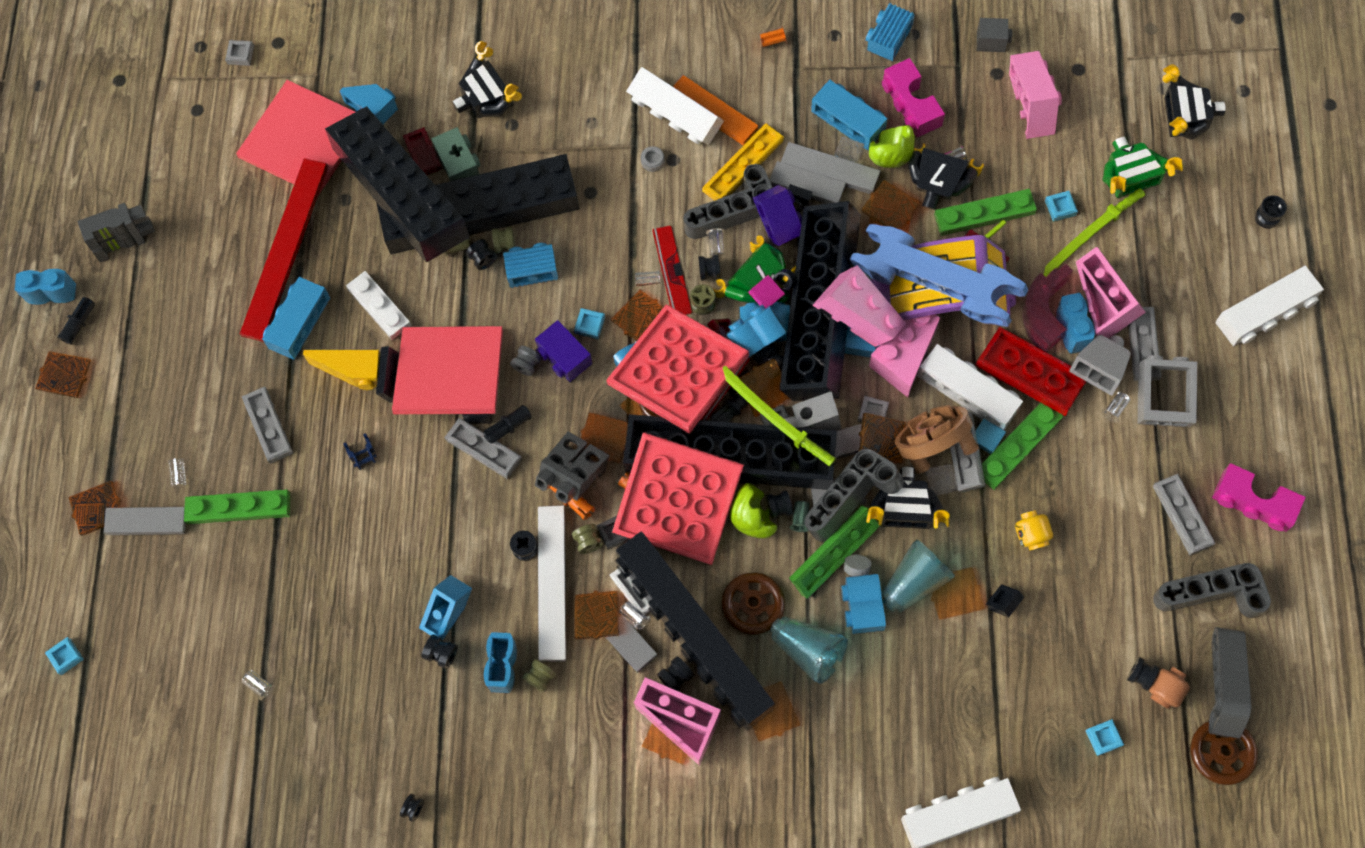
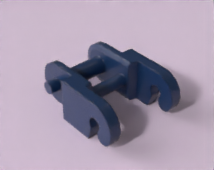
(353, 456)

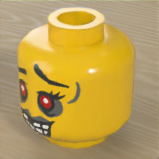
(1034, 530)

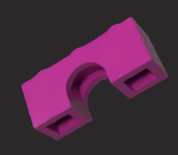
(920, 114)
(1236, 492)

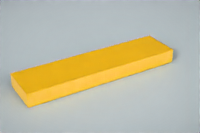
(754, 151)

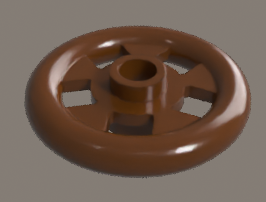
(741, 584)
(1228, 775)

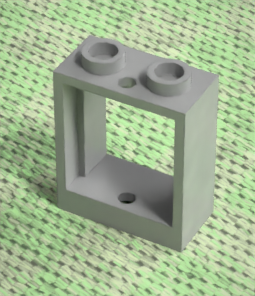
(1166, 418)

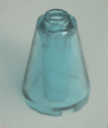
(915, 578)
(810, 646)

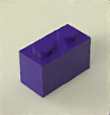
(778, 214)
(563, 351)

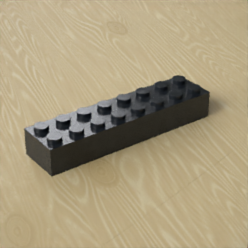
(397, 184)
(501, 198)
(813, 338)
(763, 449)
(695, 632)

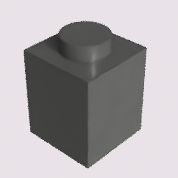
(993, 35)

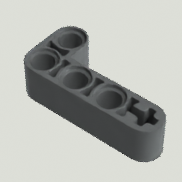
(727, 206)
(865, 477)
(1209, 591)
(1231, 683)

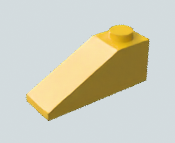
(352, 366)

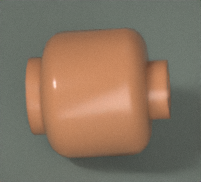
(1169, 688)

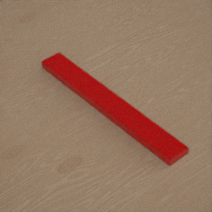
(284, 249)

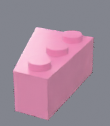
(1037, 93)
(1107, 295)
(861, 306)
(902, 356)
(679, 717)

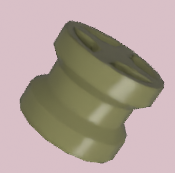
(503, 239)
(702, 293)
(587, 539)
(539, 675)

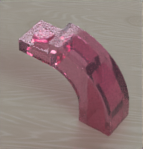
(1038, 320)

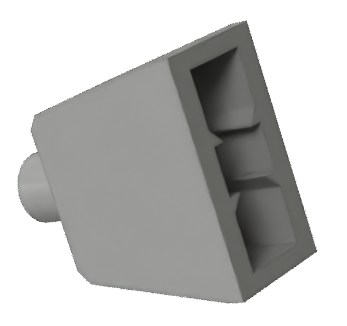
(1102, 363)
(816, 413)

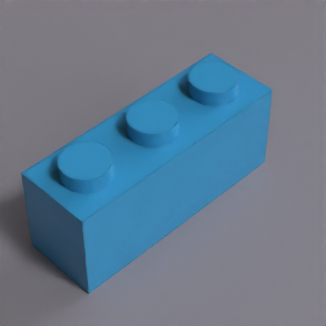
(848, 113)
(296, 318)

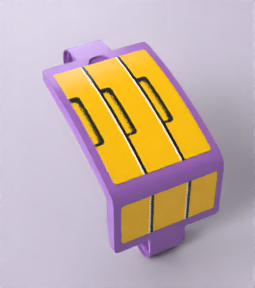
(970, 252)

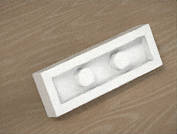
(378, 305)

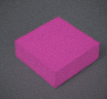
(766, 292)

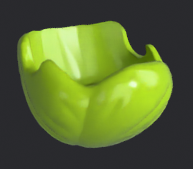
(893, 148)
(748, 514)

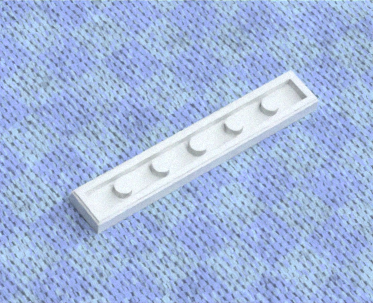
(551, 584)

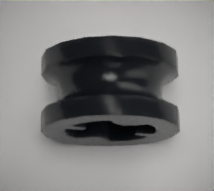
(412, 807)

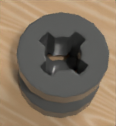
(525, 360)

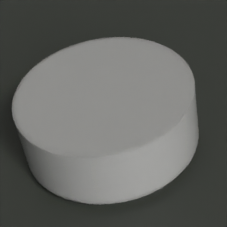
(652, 159)
(857, 565)

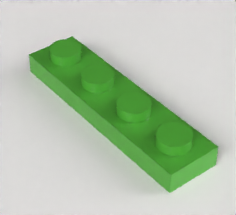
(985, 212)
(1019, 444)
(237, 506)
(833, 552)

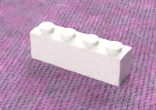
(674, 106)
(1269, 305)
(969, 387)
(960, 814)

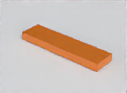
(734, 124)

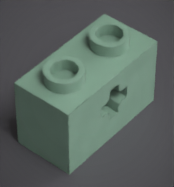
(449, 147)

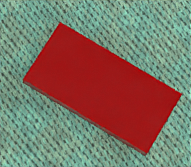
(1031, 371)

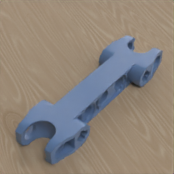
(975, 289)

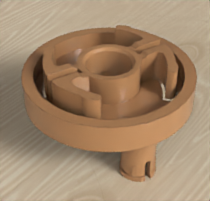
(934, 433)

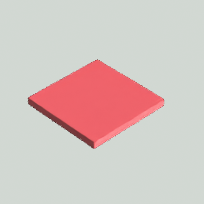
(293, 131)
(677, 368)
(448, 370)
(678, 498)

